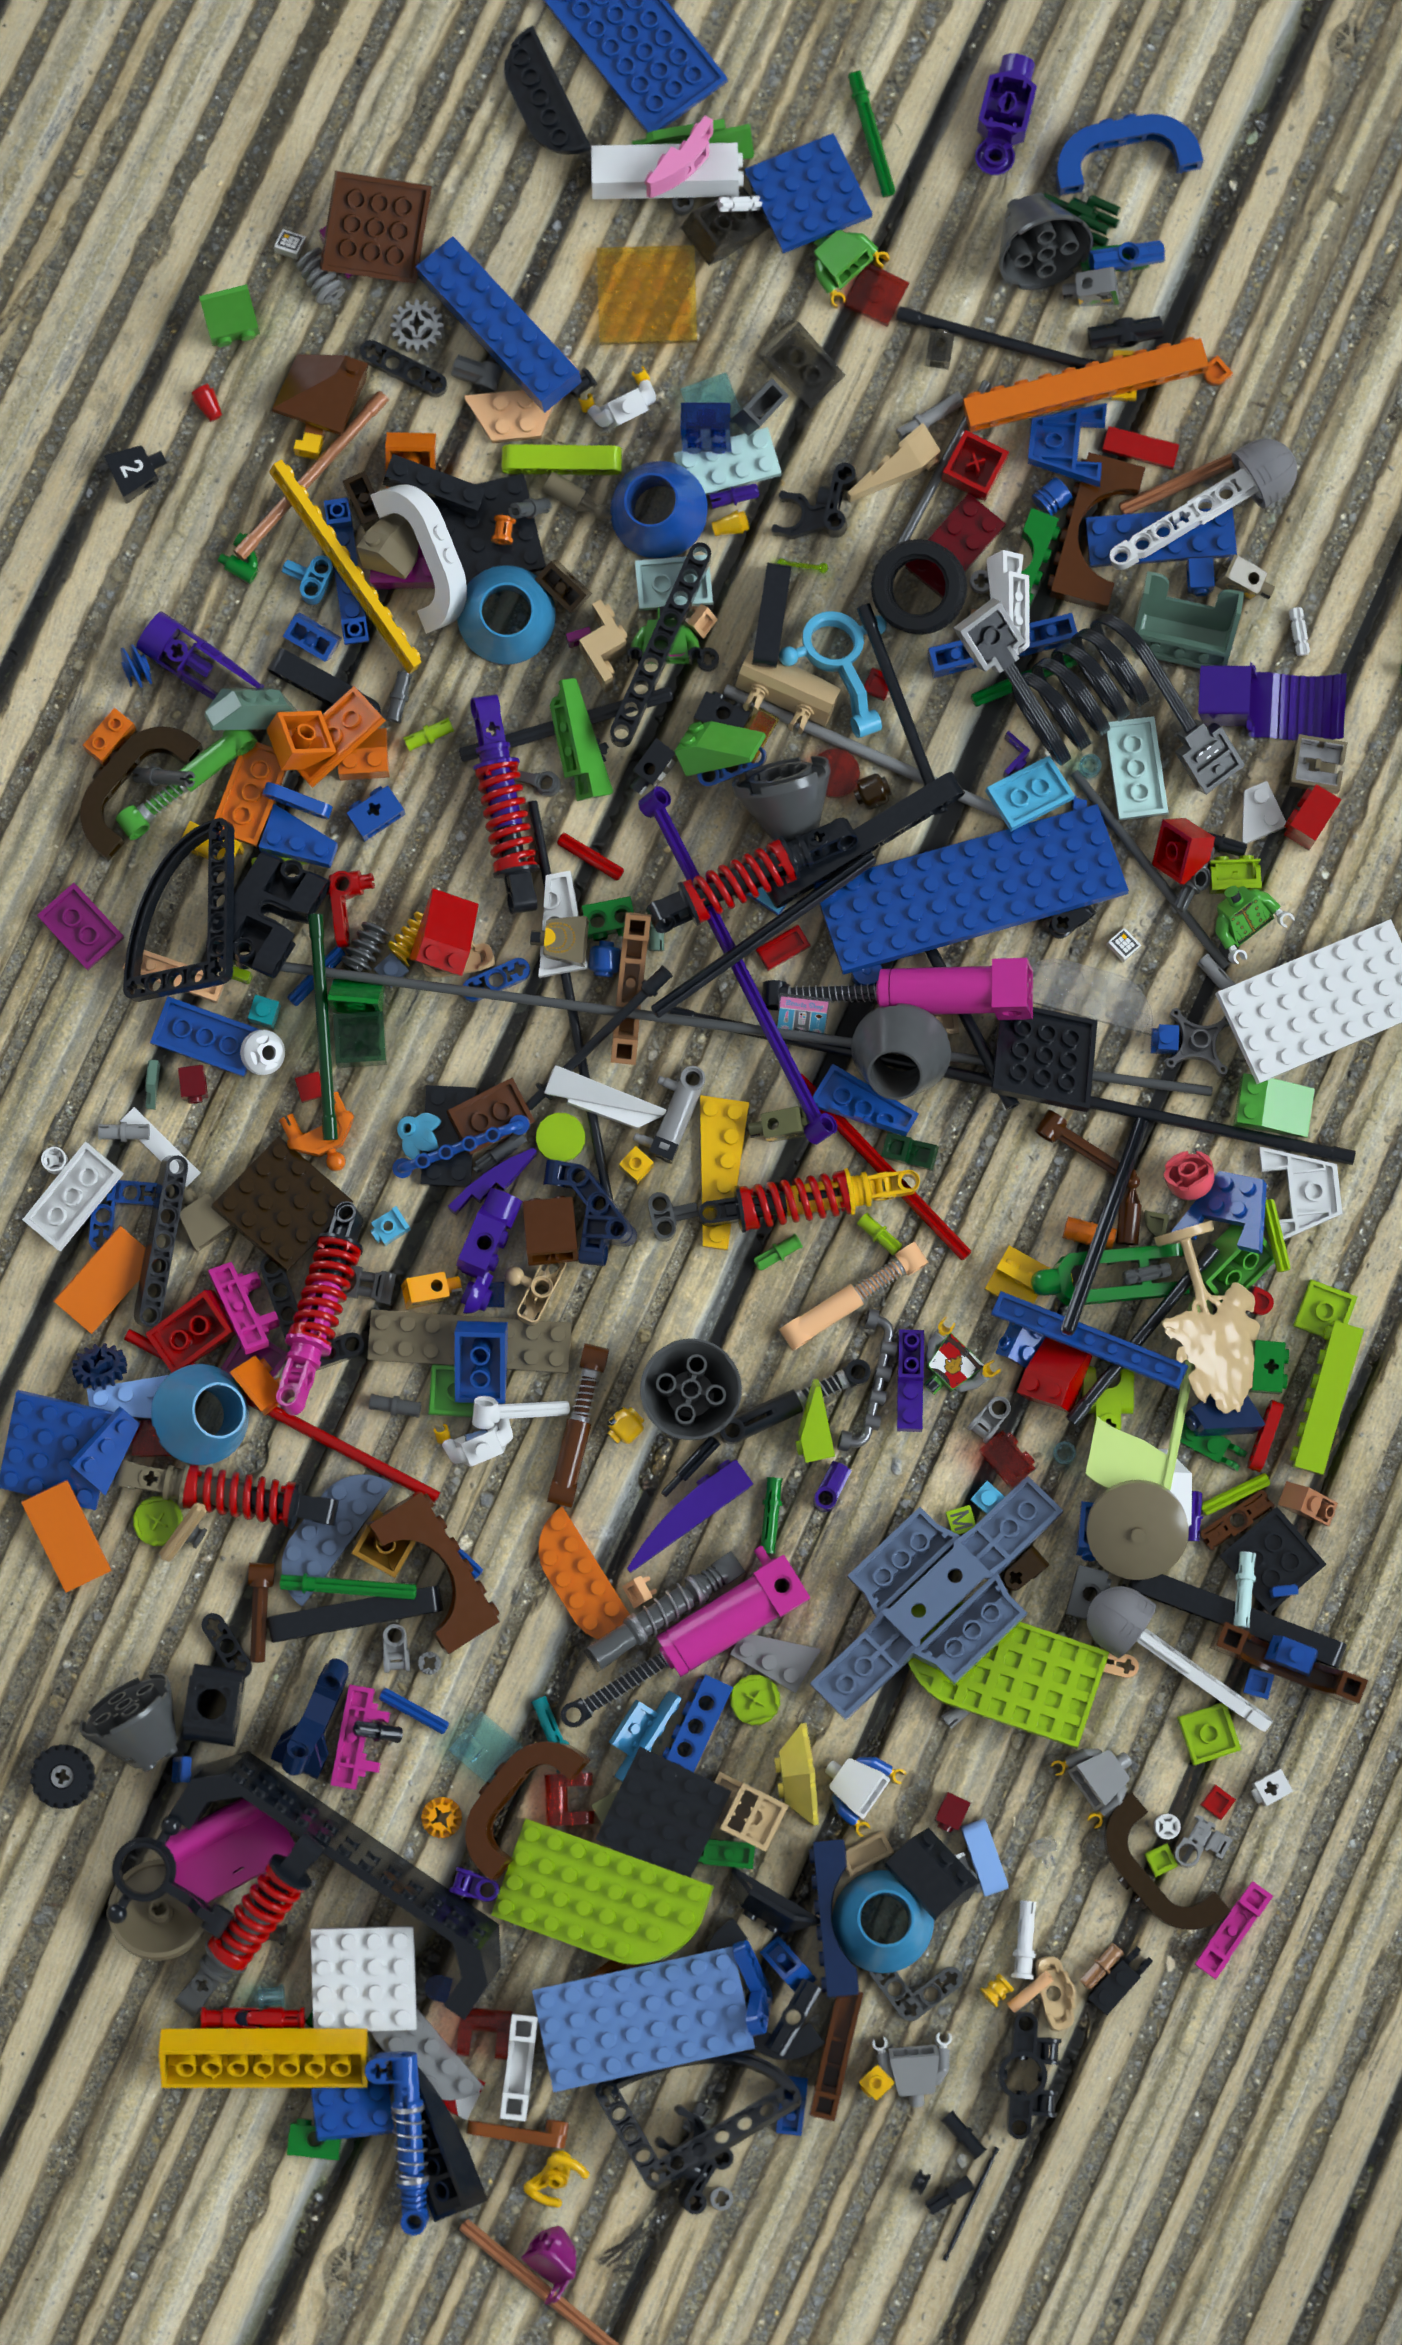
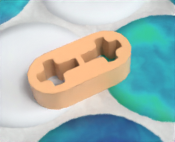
(1118, 1671)

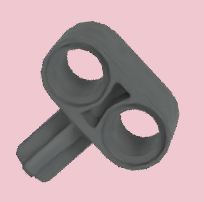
(669, 1215)

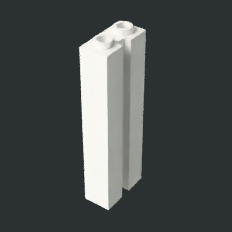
(622, 172)

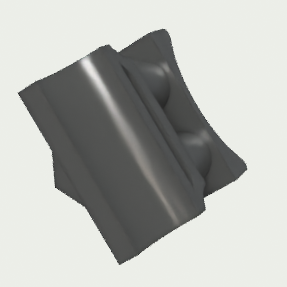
(382, 1287)

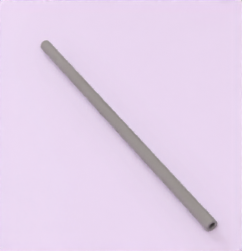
(858, 749)

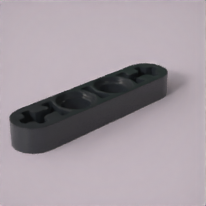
(402, 370)

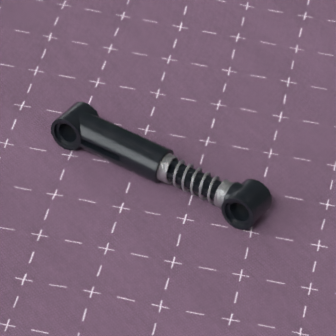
(792, 1403)

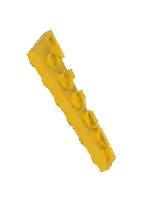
(721, 1152)

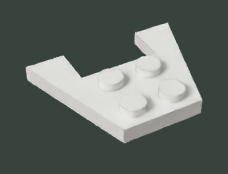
(1311, 1189)

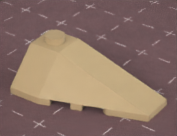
(912, 457)

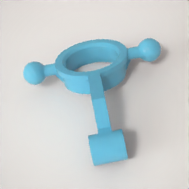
(863, 721)

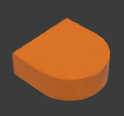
(1217, 372)

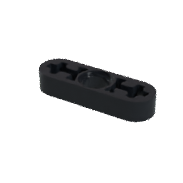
(237, 1647)

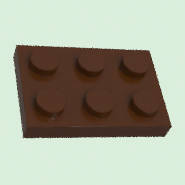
(488, 1110)

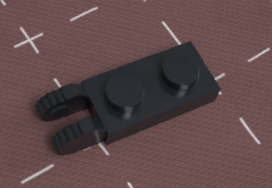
(1118, 1982)

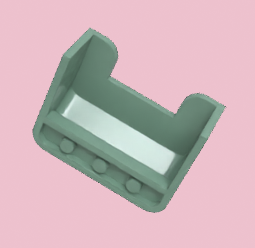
(1187, 630)

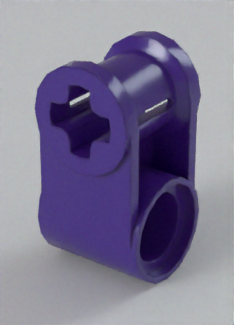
(472, 1885)

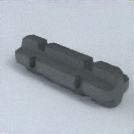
(1147, 1273)

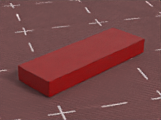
(1140, 447)

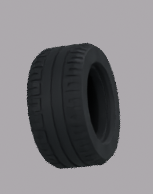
(884, 577)

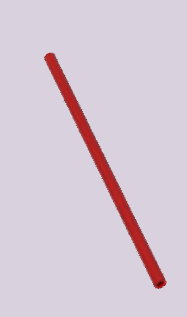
(318, 1435)

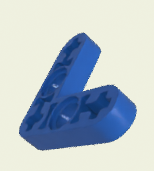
(117, 1197)
(760, 1992)

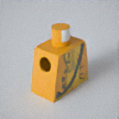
(418, 1290)

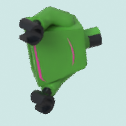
(684, 650)

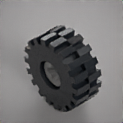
(71, 1792)

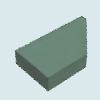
(152, 1081)

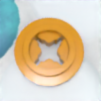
(453, 1820)

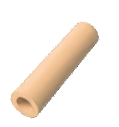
(1030, 1991)

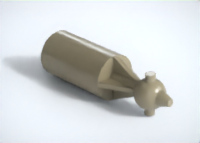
(574, 496)

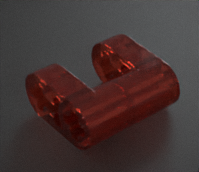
(557, 1800)
(485, 2021)

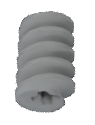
(319, 280)

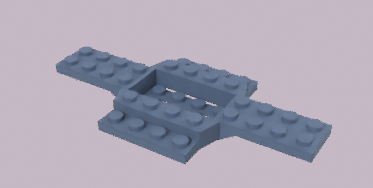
(914, 1570)

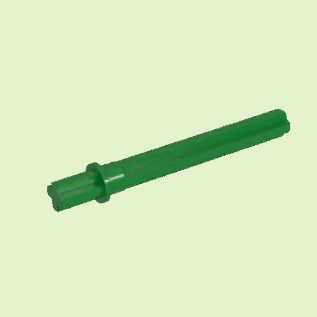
(861, 98)
(347, 1586)

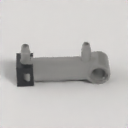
(677, 1116)

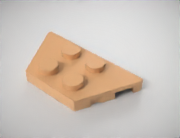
(508, 415)

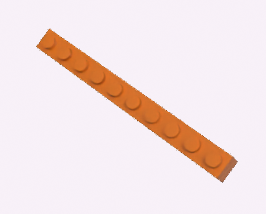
(1085, 384)

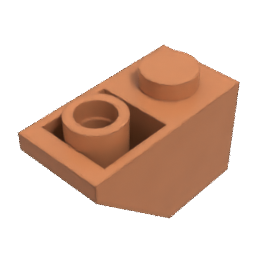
(1307, 1503)

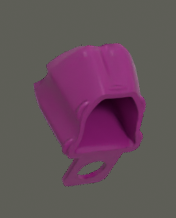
(552, 2257)

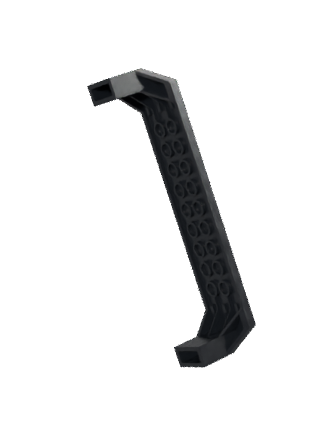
(470, 1930)

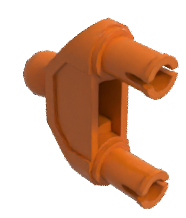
(312, 1141)

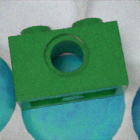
(299, 2144)

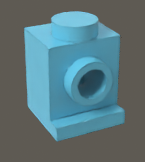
(399, 1228)

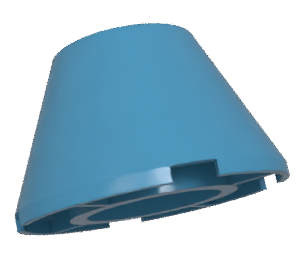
(513, 647)
(176, 1421)
(858, 1946)

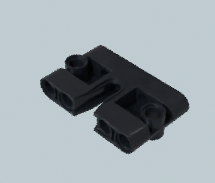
(265, 891)

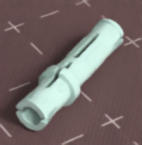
(1245, 1580)

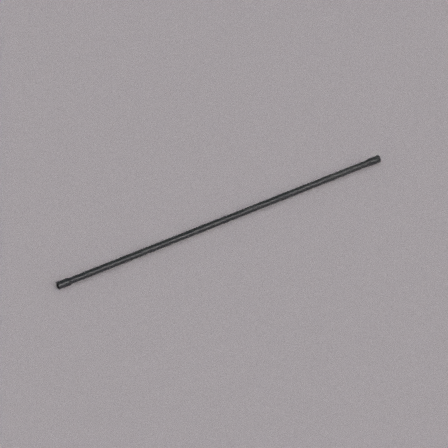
(1332, 1153)

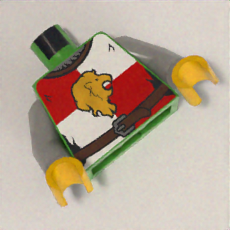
(953, 1363)

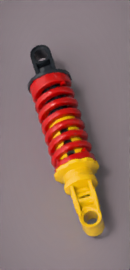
(806, 1198)

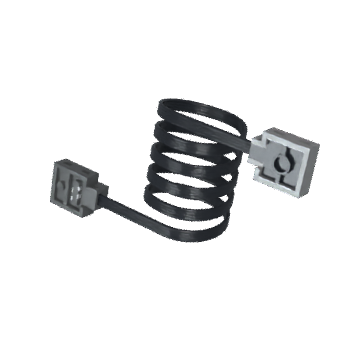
(991, 642)

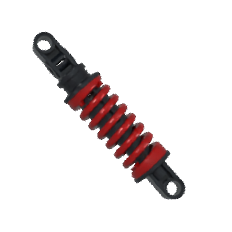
(778, 862)

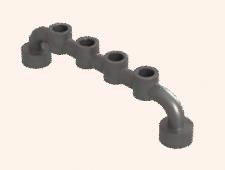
(881, 1374)

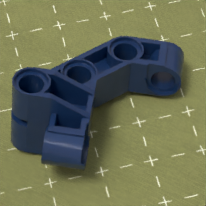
(600, 1226)
(303, 1745)

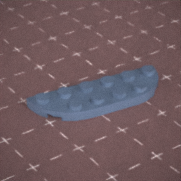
(318, 1546)

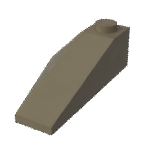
(389, 546)

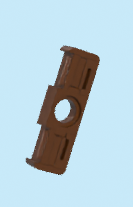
(1222, 1528)

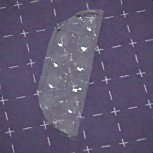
(1091, 994)

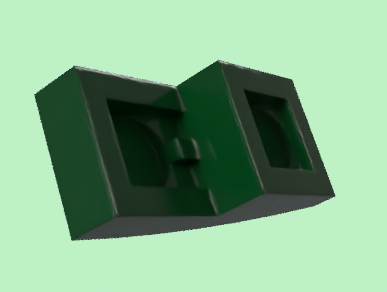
(909, 1151)

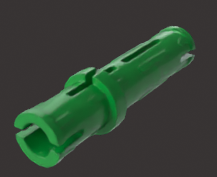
(771, 1514)

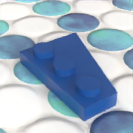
(296, 840)

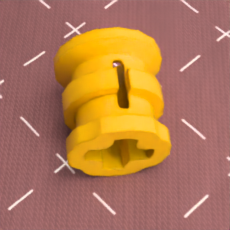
(996, 1990)

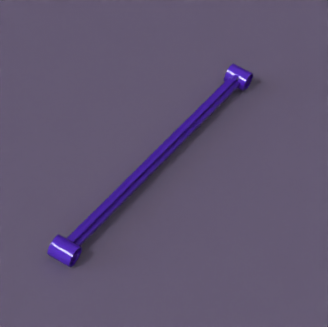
(820, 1125)

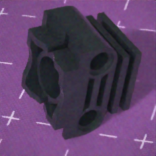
(226, 1727)

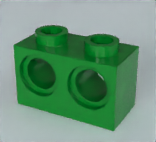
(607, 911)

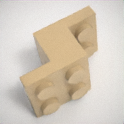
(603, 645)
(749, 1813)

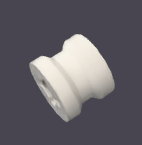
(1172, 1826)

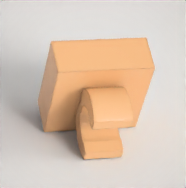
(701, 620)
(638, 1591)

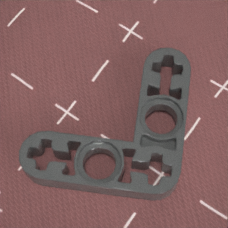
(917, 1997)

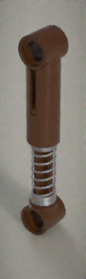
(577, 1428)

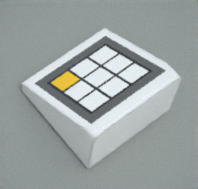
(289, 244)
(1123, 945)

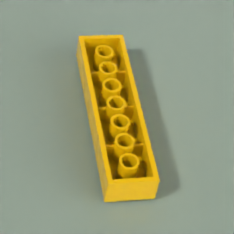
(264, 2058)

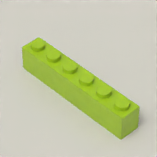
(1327, 1397)

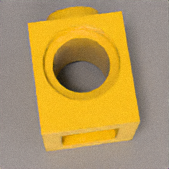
(636, 1165)

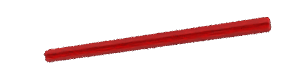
(880, 1165)

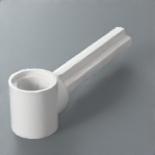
(488, 1411)

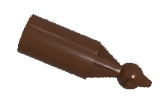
(1129, 1214)

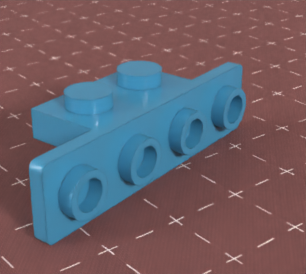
(641, 1728)

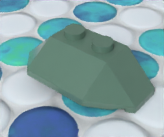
(246, 708)

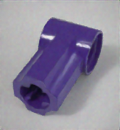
(832, 1484)

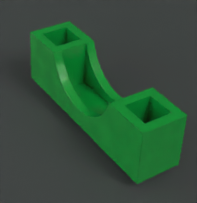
(1038, 533)

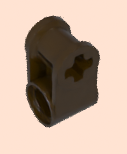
(1027, 1567)

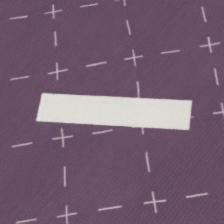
(160, 1145)

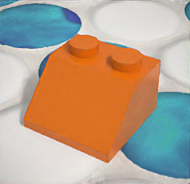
(412, 446)
(300, 739)
(368, 759)
(258, 1383)

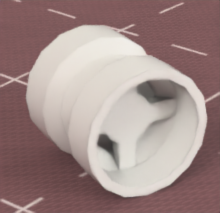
(51, 1157)

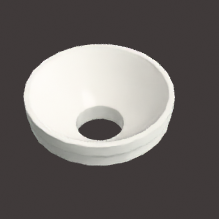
(252, 1052)

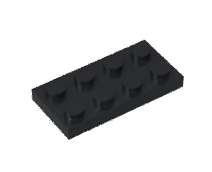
(458, 1169)

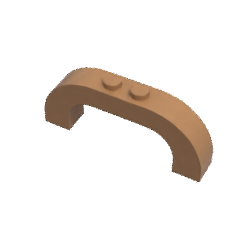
(629, 984)

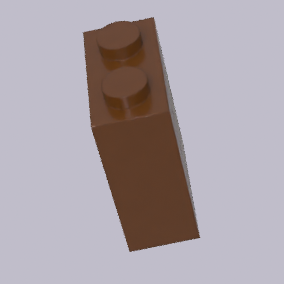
(550, 1230)

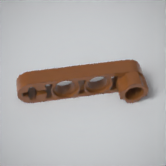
(553, 2136)

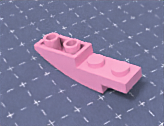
(680, 164)

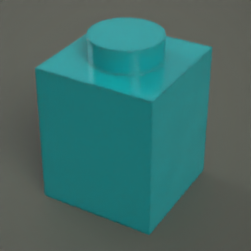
(264, 1012)

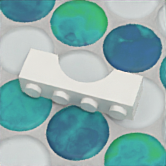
(519, 2067)

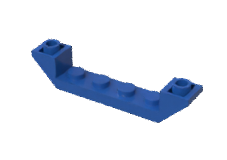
(352, 614)

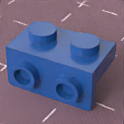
(1019, 1345)

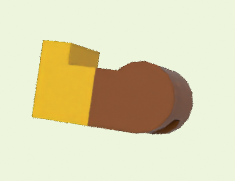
(311, 444)

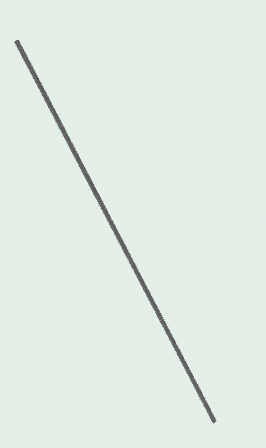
(687, 1020)

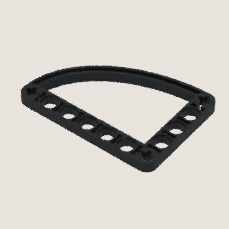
(148, 904)
(707, 2138)

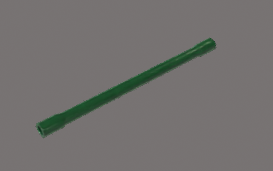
(316, 934)

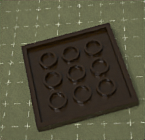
(280, 1204)

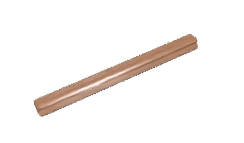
(1176, 485)

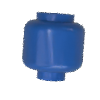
(604, 959)

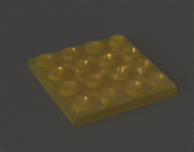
(647, 295)

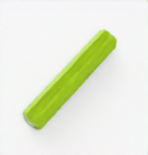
(1276, 1237)
(1235, 1494)

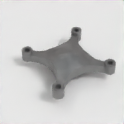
(1198, 1042)

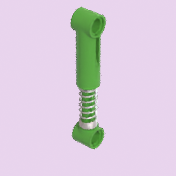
(233, 743)

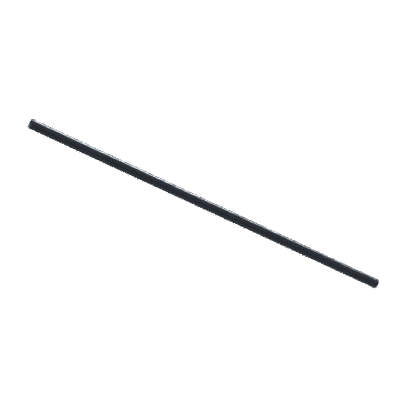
(573, 1015)

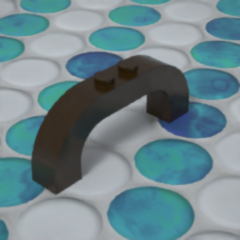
(116, 772)
(1132, 1875)

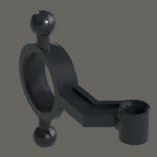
(215, 1917)

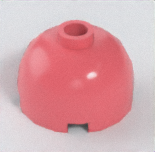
(1189, 1175)

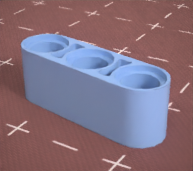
(984, 1857)

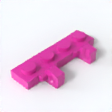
(233, 1292)
(350, 1759)

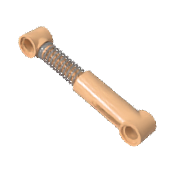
(850, 1298)

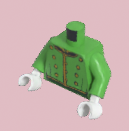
(1244, 915)

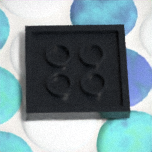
(1280, 1558)

